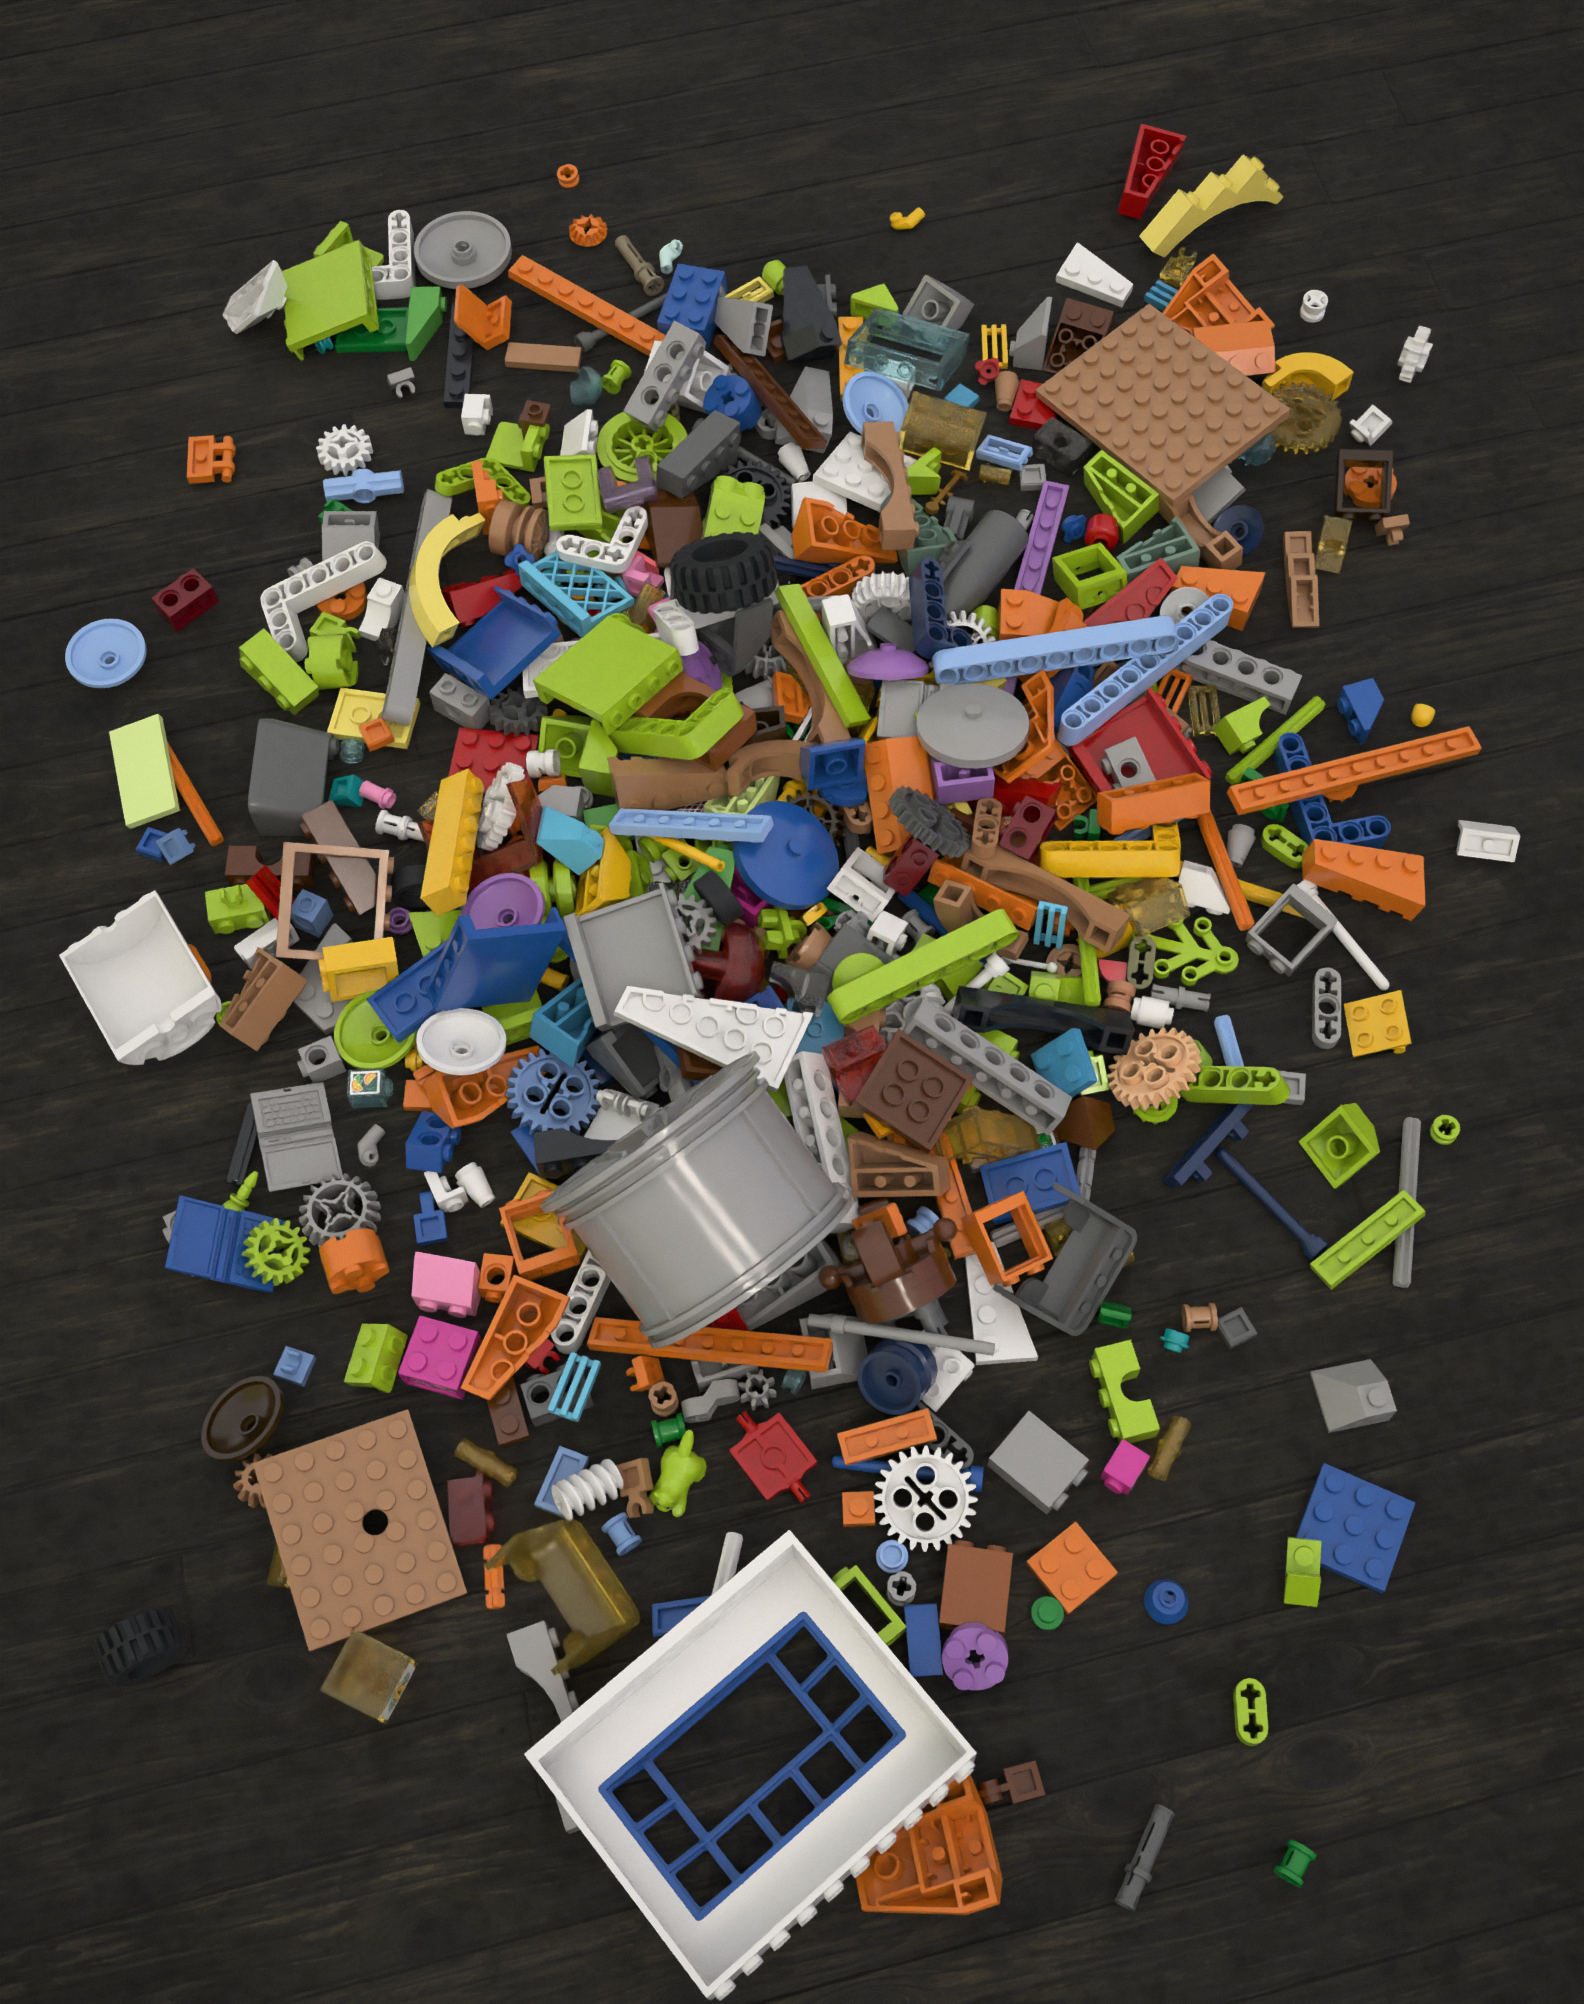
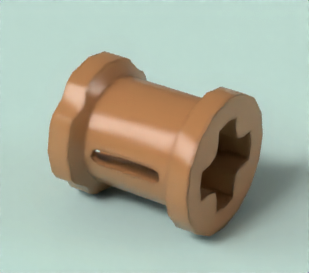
(1199, 1317)
(658, 1391)

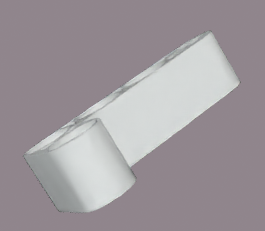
(398, 277)

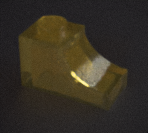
(1332, 543)

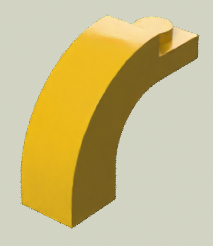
(1310, 369)

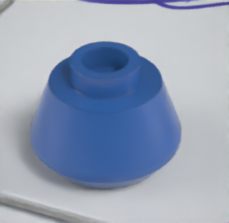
(1157, 1596)

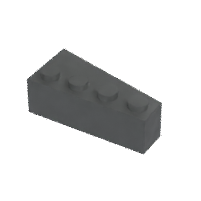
(700, 455)

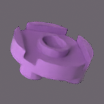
(701, 668)
(975, 1675)

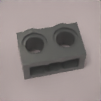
(548, 1383)

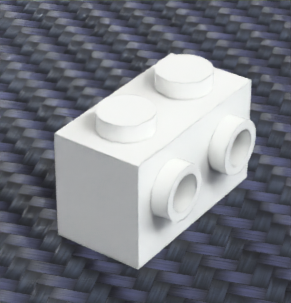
(888, 933)

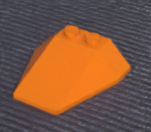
(1210, 299)
(1041, 728)
(939, 1863)

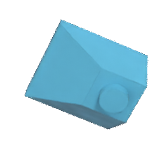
(569, 840)

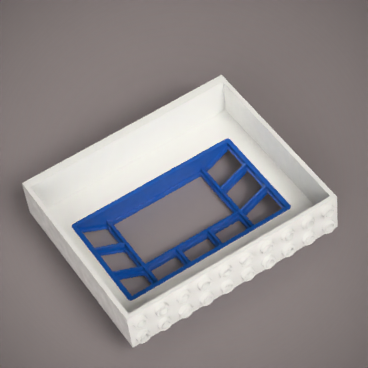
(682, 1682)

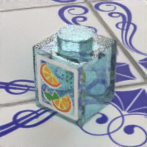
(368, 1088)

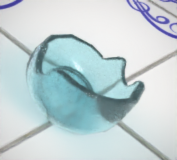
(587, 388)

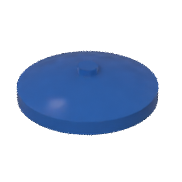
(793, 860)

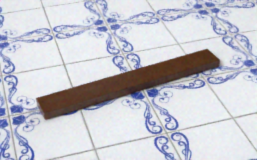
(772, 395)

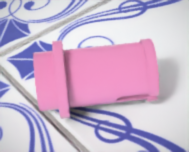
(383, 797)

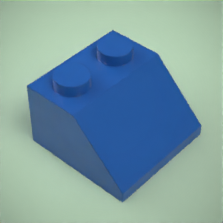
(832, 763)

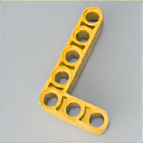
(1115, 858)

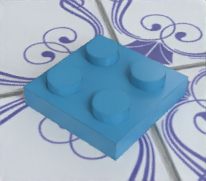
(1066, 1063)

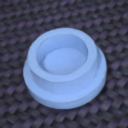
(892, 1556)

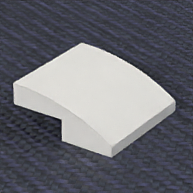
(814, 491)

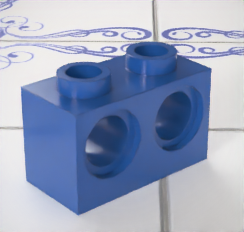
(431, 1143)

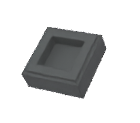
(1235, 1328)

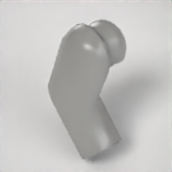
(367, 1146)

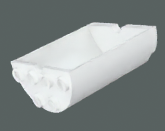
(143, 984)

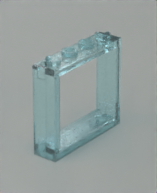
(911, 332)

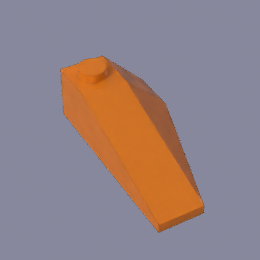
(470, 1098)

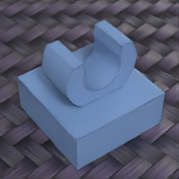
(175, 846)
(294, 1366)

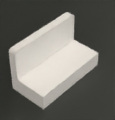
(1487, 841)
(263, 938)

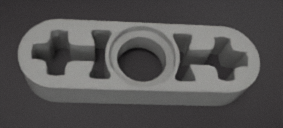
(1320, 1018)

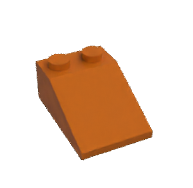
(1024, 614)

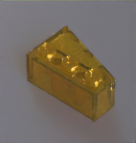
(986, 1136)

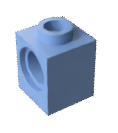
(311, 913)

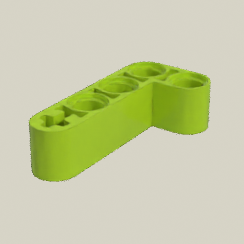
(1262, 1085)

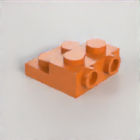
(486, 493)

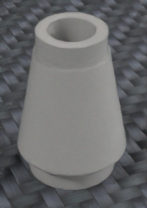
(1239, 843)

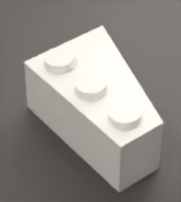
(845, 628)

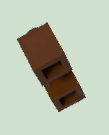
(247, 860)

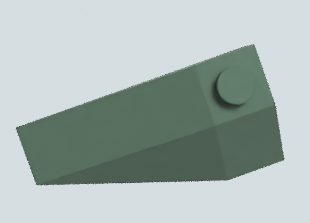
(929, 543)

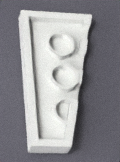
(996, 1318)

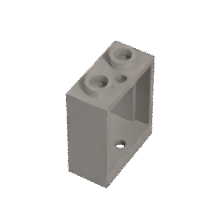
(1308, 909)

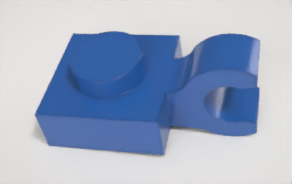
(431, 1223)

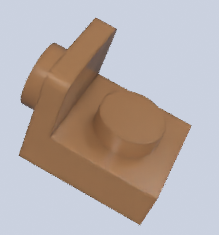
(538, 492)

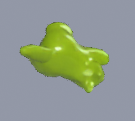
(678, 1471)

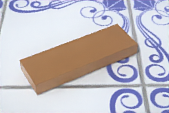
(543, 357)

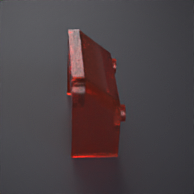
(515, 856)

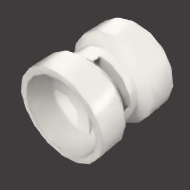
(543, 763)

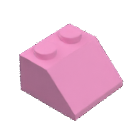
(445, 1285)

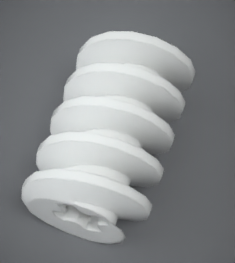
(586, 1487)

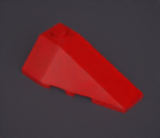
(475, 600)

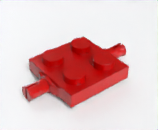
(773, 1457)

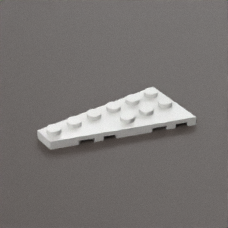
(718, 1028)

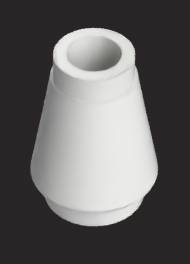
(793, 460)
(475, 1184)

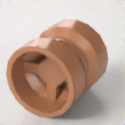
(1119, 996)

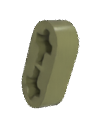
(1148, 962)

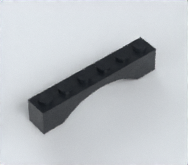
(992, 1010)
(564, 1153)

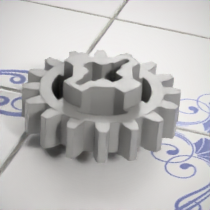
(695, 919)

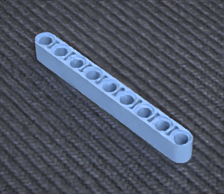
(1055, 650)
(1142, 672)

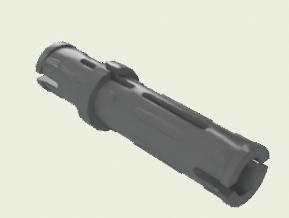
(1141, 1865)

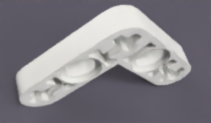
(615, 549)

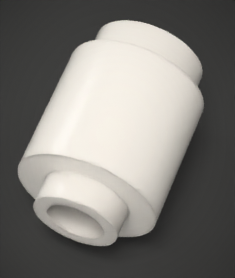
(1151, 1012)

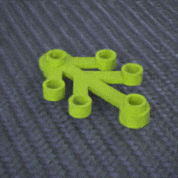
(1190, 951)

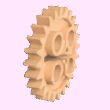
(1154, 1069)

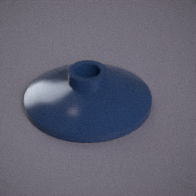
(1242, 518)

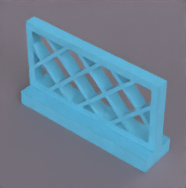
(559, 598)

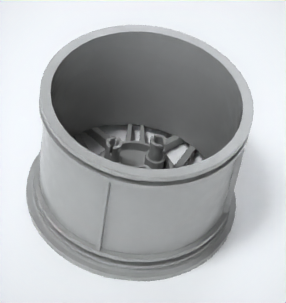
(701, 1203)

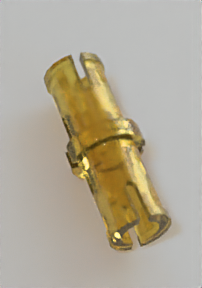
(1169, 1448)
(486, 1462)

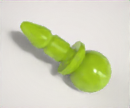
(238, 1201)

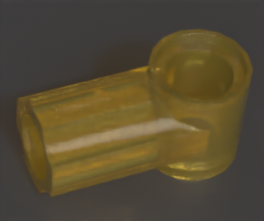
(638, 612)

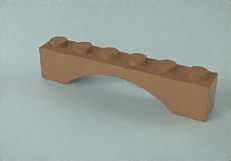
(881, 449)
(826, 721)
(1091, 916)

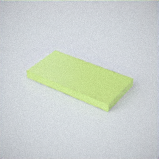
(144, 771)

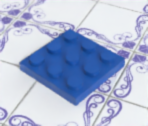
(1357, 1526)

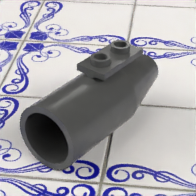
(981, 561)

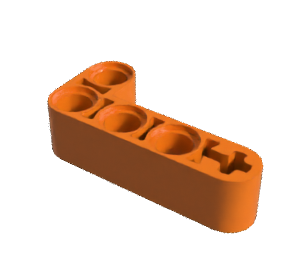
(840, 579)

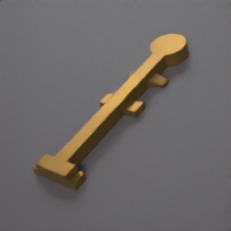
(933, 507)

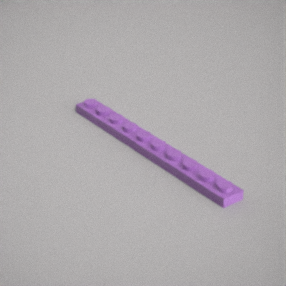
(1040, 546)

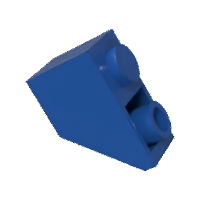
(1360, 706)

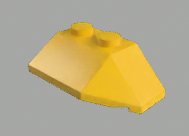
(606, 880)

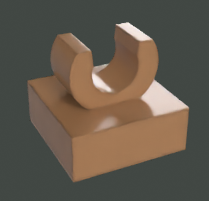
(1392, 528)

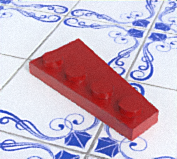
(1137, 598)

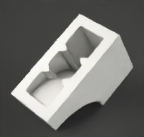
(382, 609)

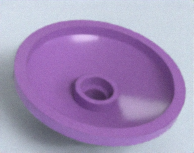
(888, 664)
(503, 899)

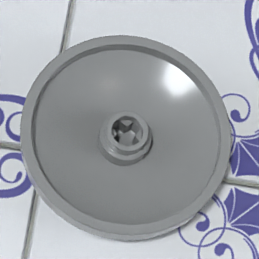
(462, 249)
(972, 726)

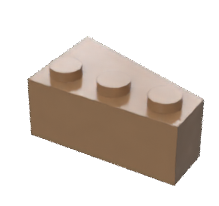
(263, 1000)

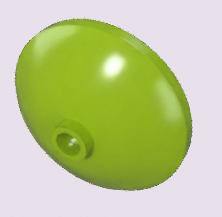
(359, 1035)

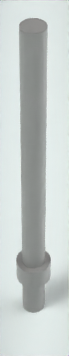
(840, 1325)

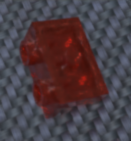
(469, 1511)

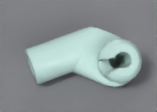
(668, 254)

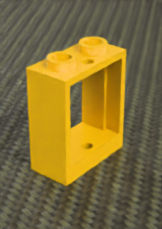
(358, 957)

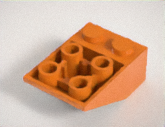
(1075, 793)

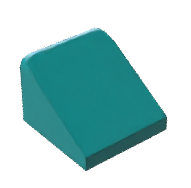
(346, 791)

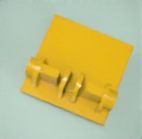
(1378, 1024)

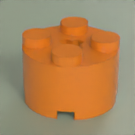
(354, 1261)

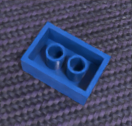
(693, 300)

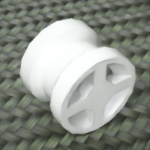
(1313, 306)

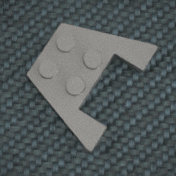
(313, 1000)

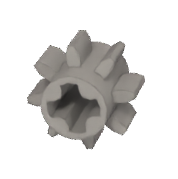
(855, 921)
(753, 1397)

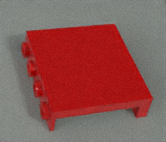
(1157, 735)

